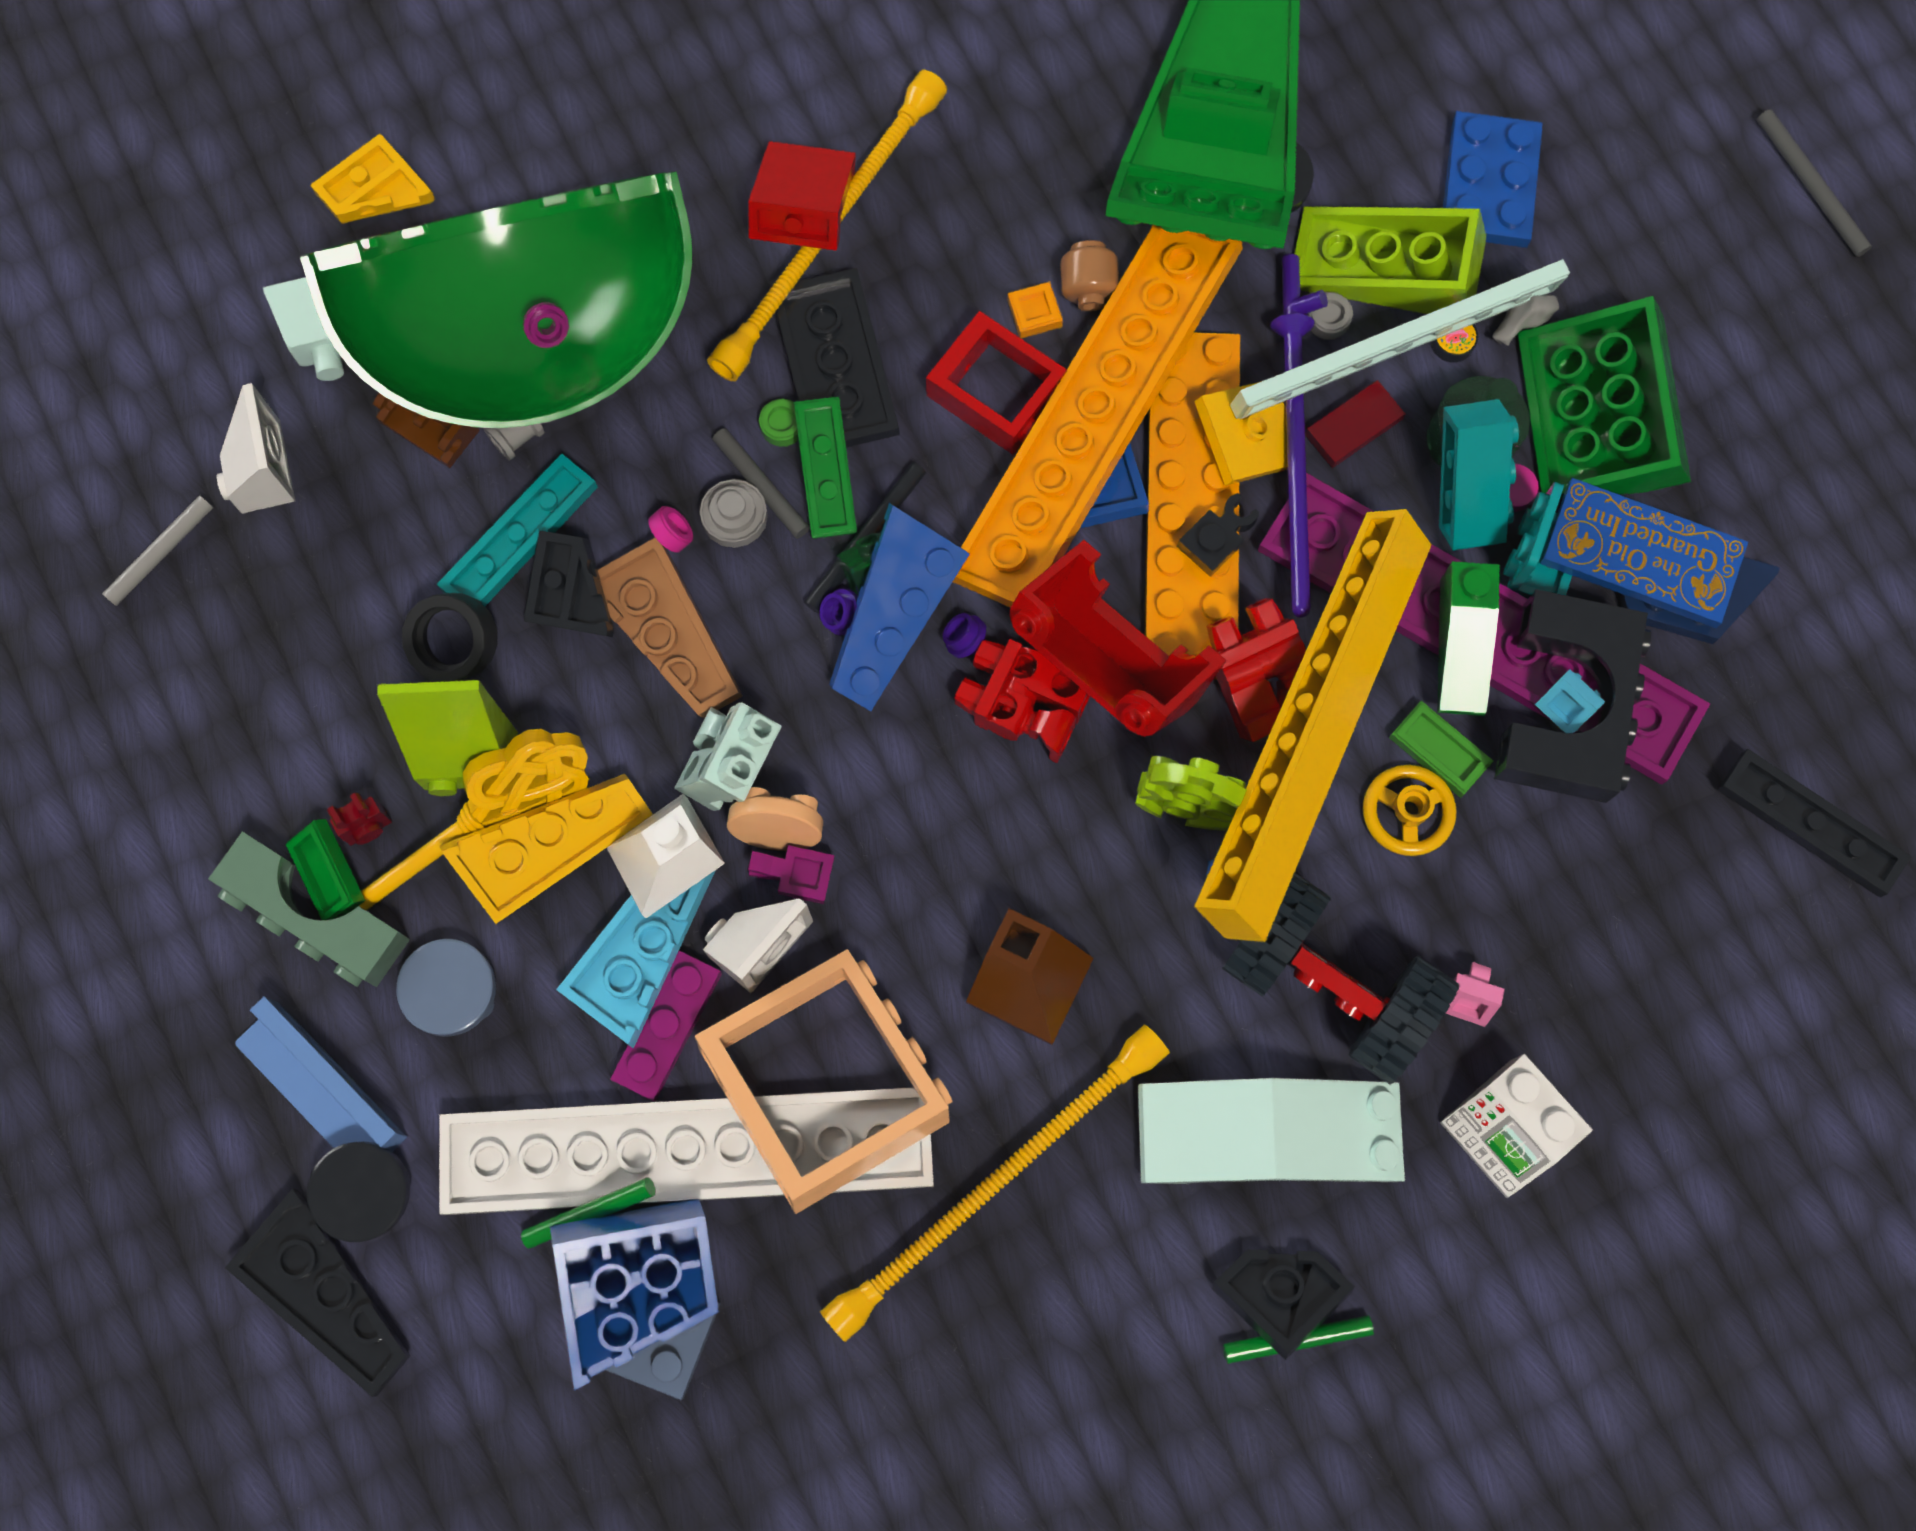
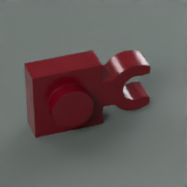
(359, 820)

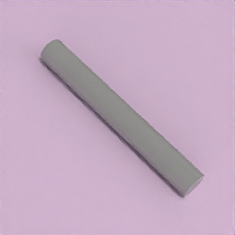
(157, 550)

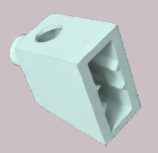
(302, 328)

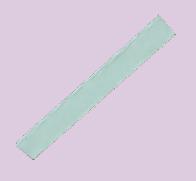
(1398, 340)

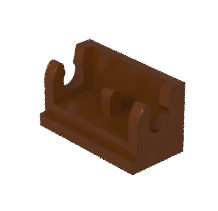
(436, 438)

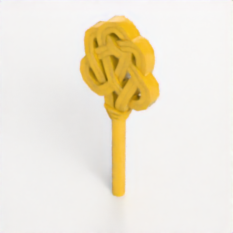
(499, 785)

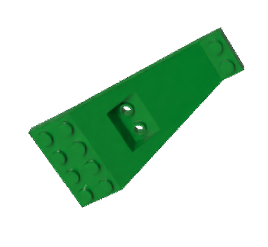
(1218, 127)

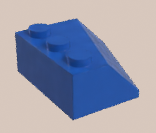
(631, 1282)

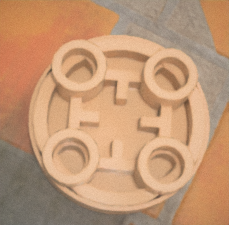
(775, 821)

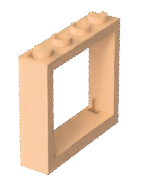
(846, 1167)

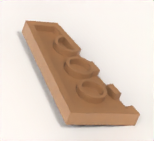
(663, 621)

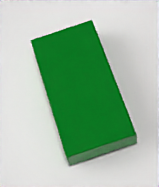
(325, 871)

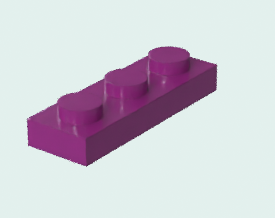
(667, 1027)

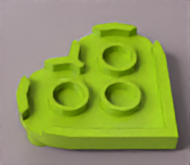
(1190, 792)

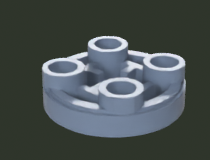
(446, 987)

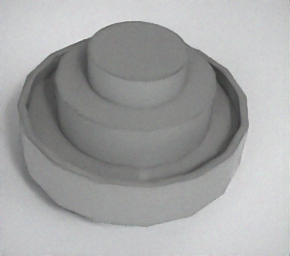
(733, 513)

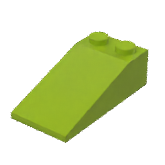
(1392, 254)
(444, 729)

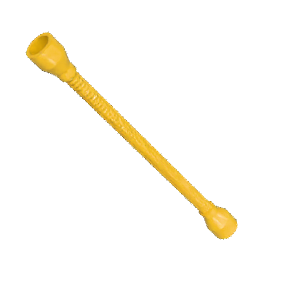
(735, 351)
(851, 1309)

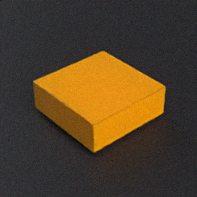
(1035, 310)

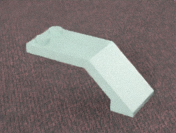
(1270, 1131)

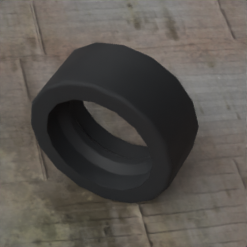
(416, 643)

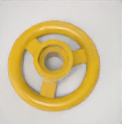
(1421, 797)

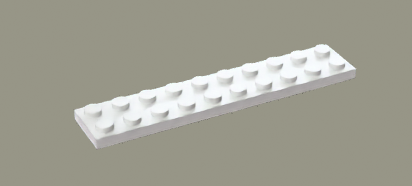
(683, 1146)

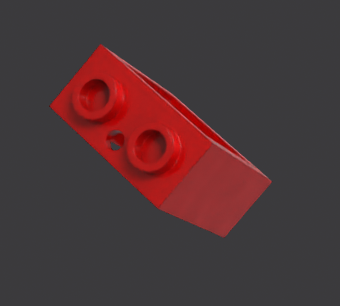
(961, 356)

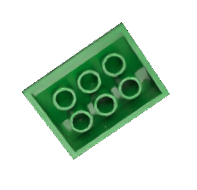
(1605, 400)

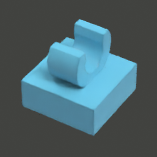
(1570, 702)

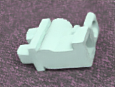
(731, 765)

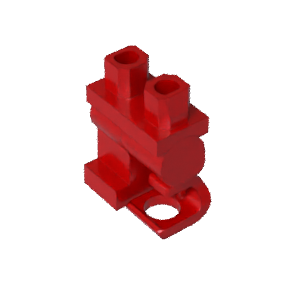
(1252, 660)
(1016, 683)

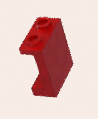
(800, 195)

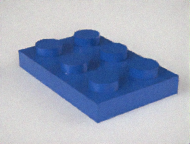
(1495, 170)

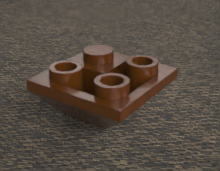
(1029, 977)

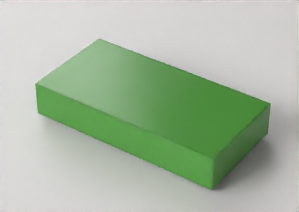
(1441, 748)

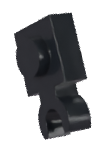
(1215, 538)

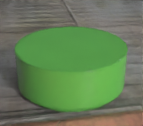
(778, 423)

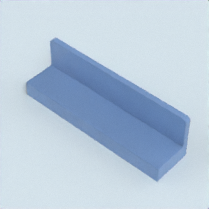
(314, 1080)

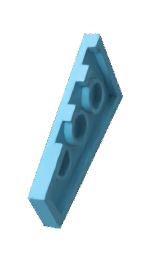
(630, 963)

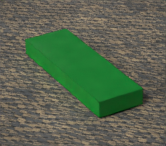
(825, 467)

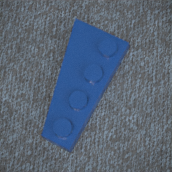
(902, 589)

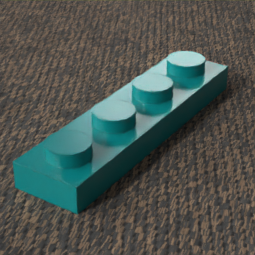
(516, 533)

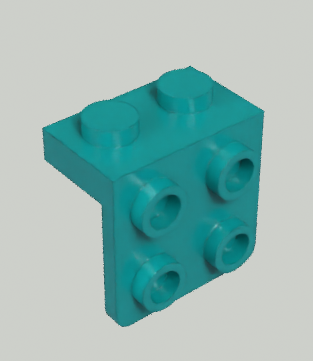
(1524, 563)

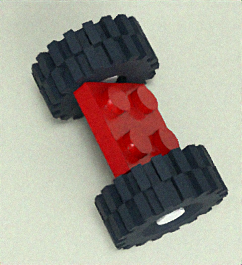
(1397, 1023)

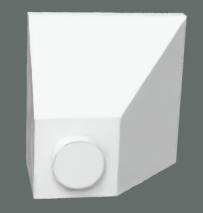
(254, 456)
(665, 855)
(756, 940)

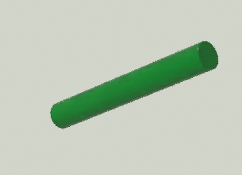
(596, 1208)
(1323, 1335)

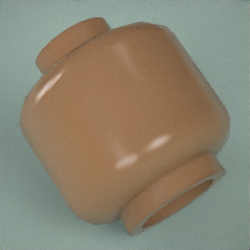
(1089, 274)

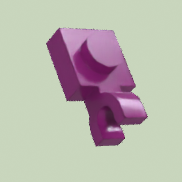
(801, 873)

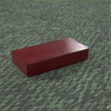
(1355, 424)

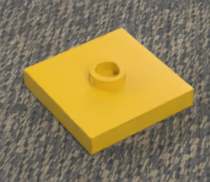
(1246, 445)

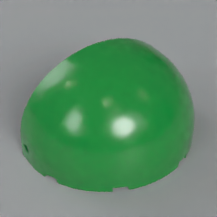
(443, 304)

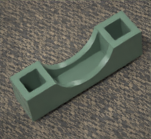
(263, 880)

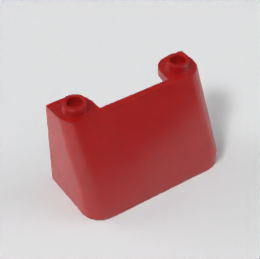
(1103, 651)

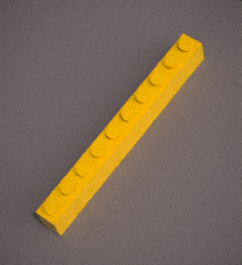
(1313, 728)

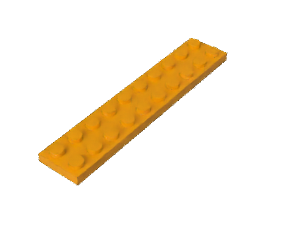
(1094, 411)

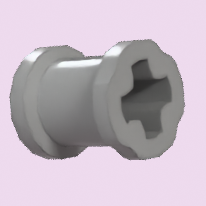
(510, 439)

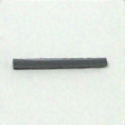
(1814, 183)

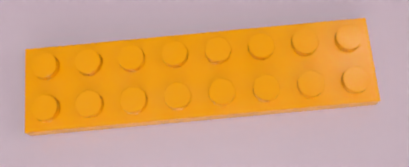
(1180, 491)

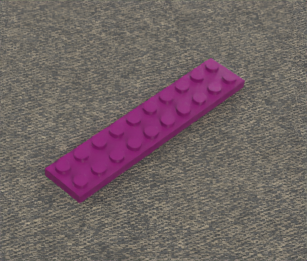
(1664, 712)

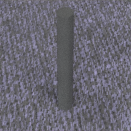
(757, 478)

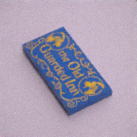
(1644, 553)

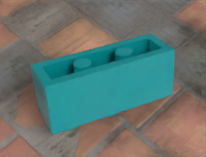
(1477, 474)

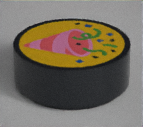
(1457, 345)

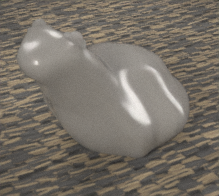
(1527, 315)

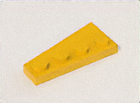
(537, 848)

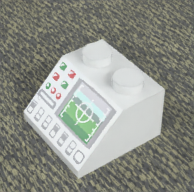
(1516, 1125)

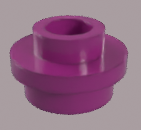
(548, 337)

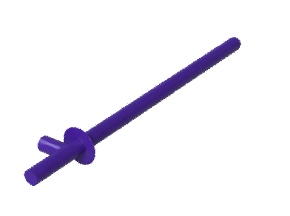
(1292, 328)

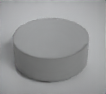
(1334, 319)

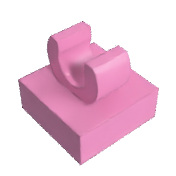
(1476, 998)

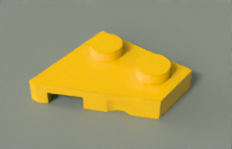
(371, 184)

